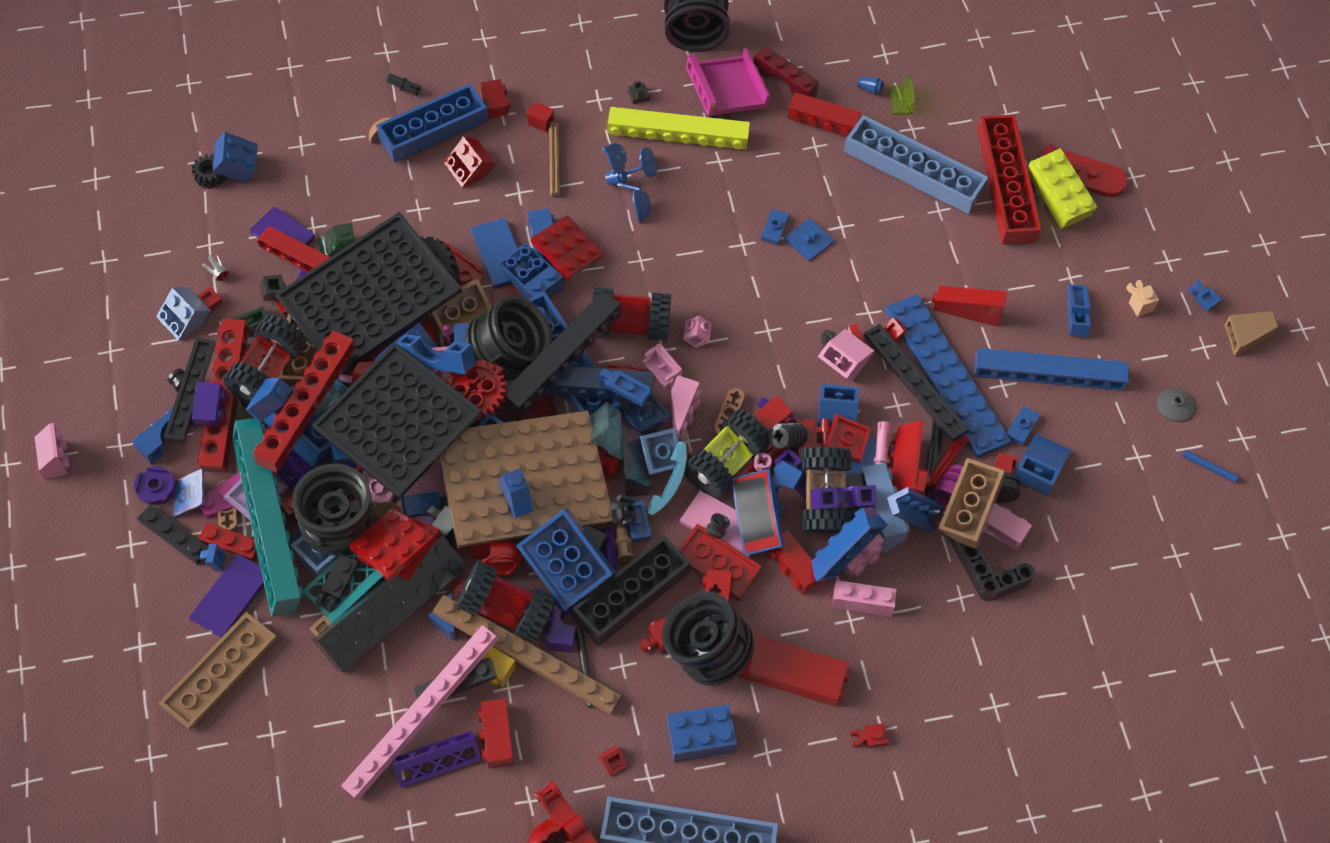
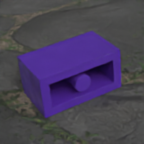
(208, 404)

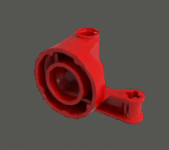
(562, 819)

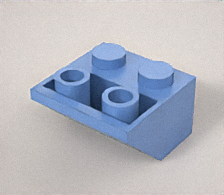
(182, 312)

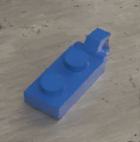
(626, 386)

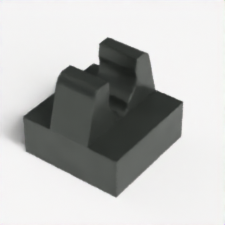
(638, 92)

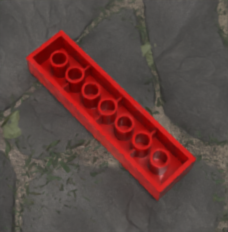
(1008, 179)

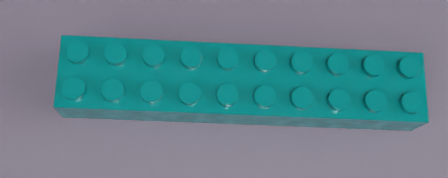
(267, 521)

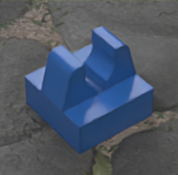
(213, 557)

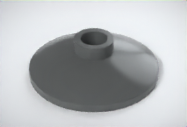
(1171, 409)

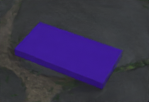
(229, 596)

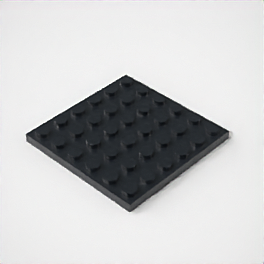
(397, 420)

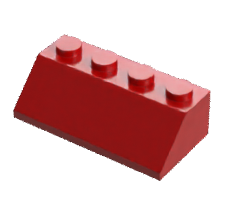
(906, 455)

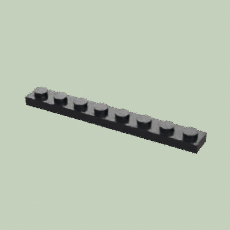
(916, 383)

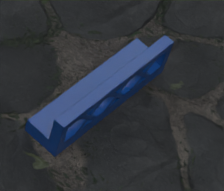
(915, 508)

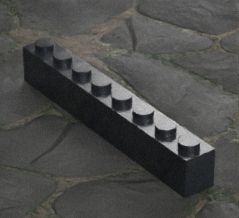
(561, 353)

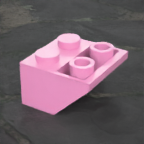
(846, 354)
(51, 452)

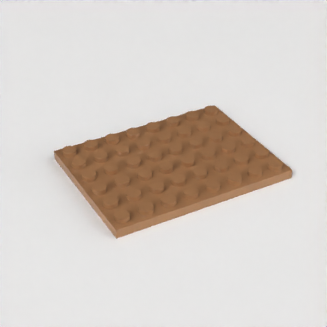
(555, 460)

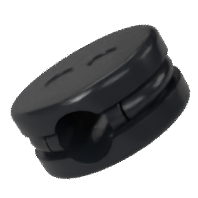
(1010, 489)

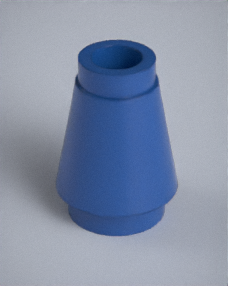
(871, 84)

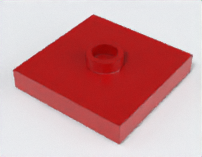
(850, 435)

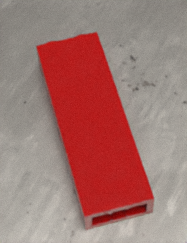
(797, 671)

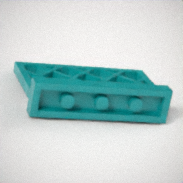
(355, 595)

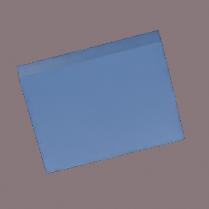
(658, 450)

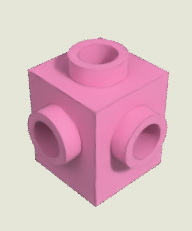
(697, 331)

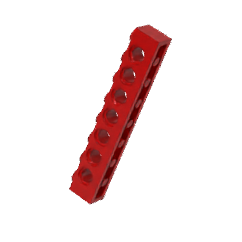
(305, 410)
(219, 460)

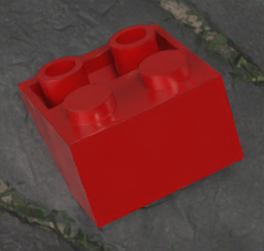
(469, 161)

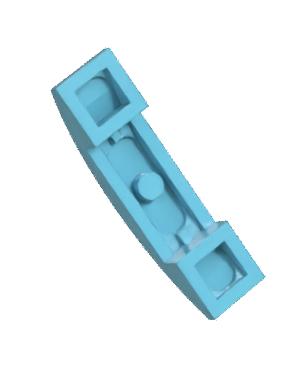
(679, 456)

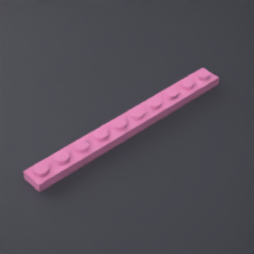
(419, 712)

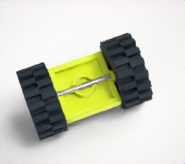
(721, 459)

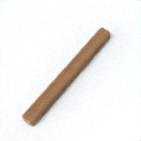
(554, 158)

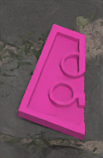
(214, 499)

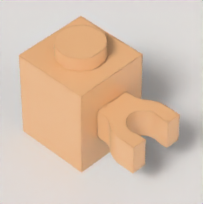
(1142, 299)

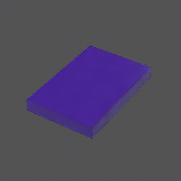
(282, 222)

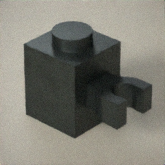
(443, 521)

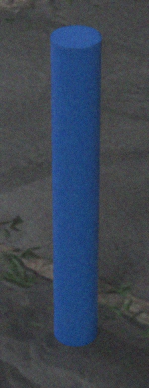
(1210, 466)

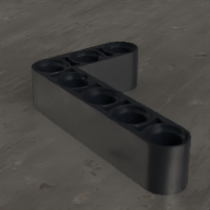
(989, 579)

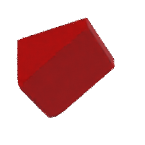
(613, 760)

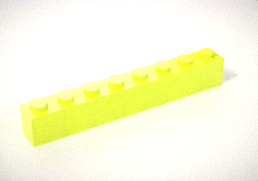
(678, 128)

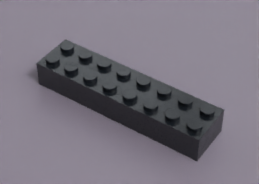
(387, 607)

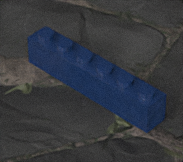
(586, 383)

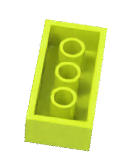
(1061, 189)

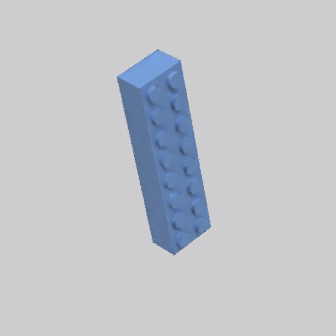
(915, 164)
(654, 823)

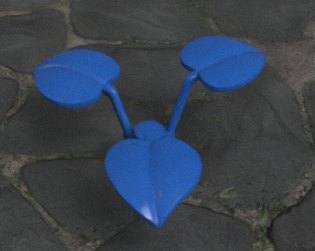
(617, 159)

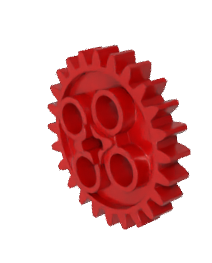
(476, 388)

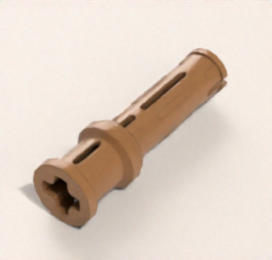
(623, 545)

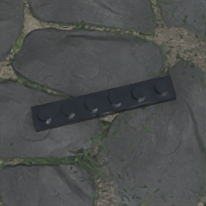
(195, 372)

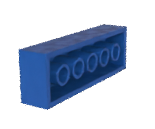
(432, 122)

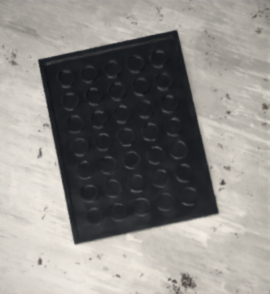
(370, 289)

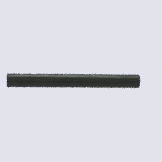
(583, 656)

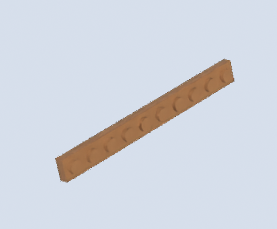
(531, 657)

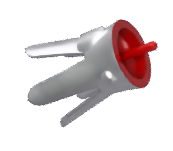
(220, 272)

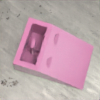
(683, 402)

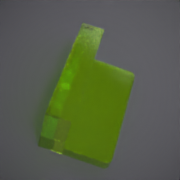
(903, 97)

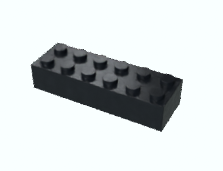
(631, 590)

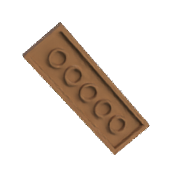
(217, 671)

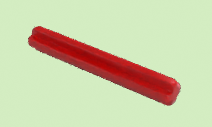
(947, 460)

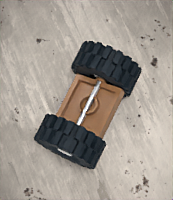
(825, 469)

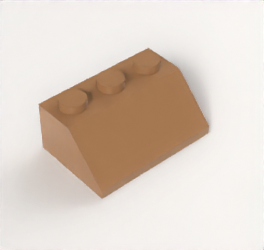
(464, 306)

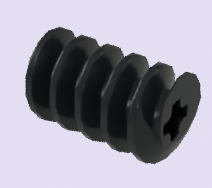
(788, 435)

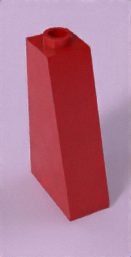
(970, 303)

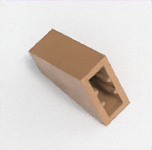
(1250, 330)

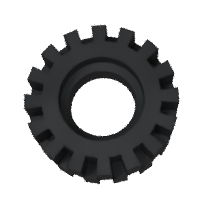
(206, 179)

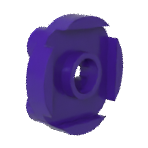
(154, 496)

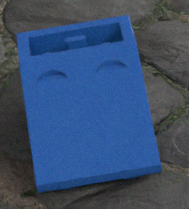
(531, 273)
(1042, 464)

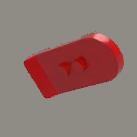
(1095, 175)

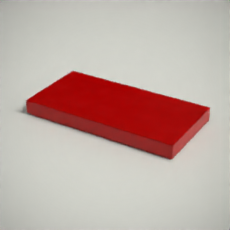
(715, 554)

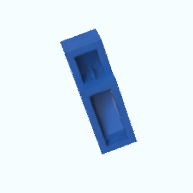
(1078, 310)

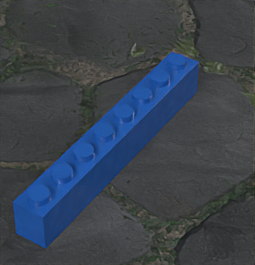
(1051, 369)

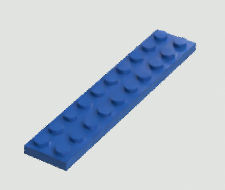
(948, 375)

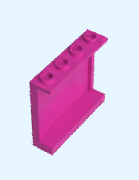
(728, 84)

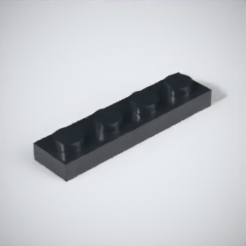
(172, 533)
(482, 673)

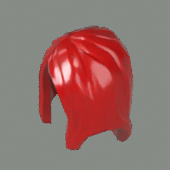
(499, 555)

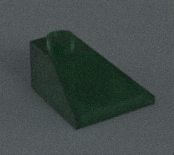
(336, 239)

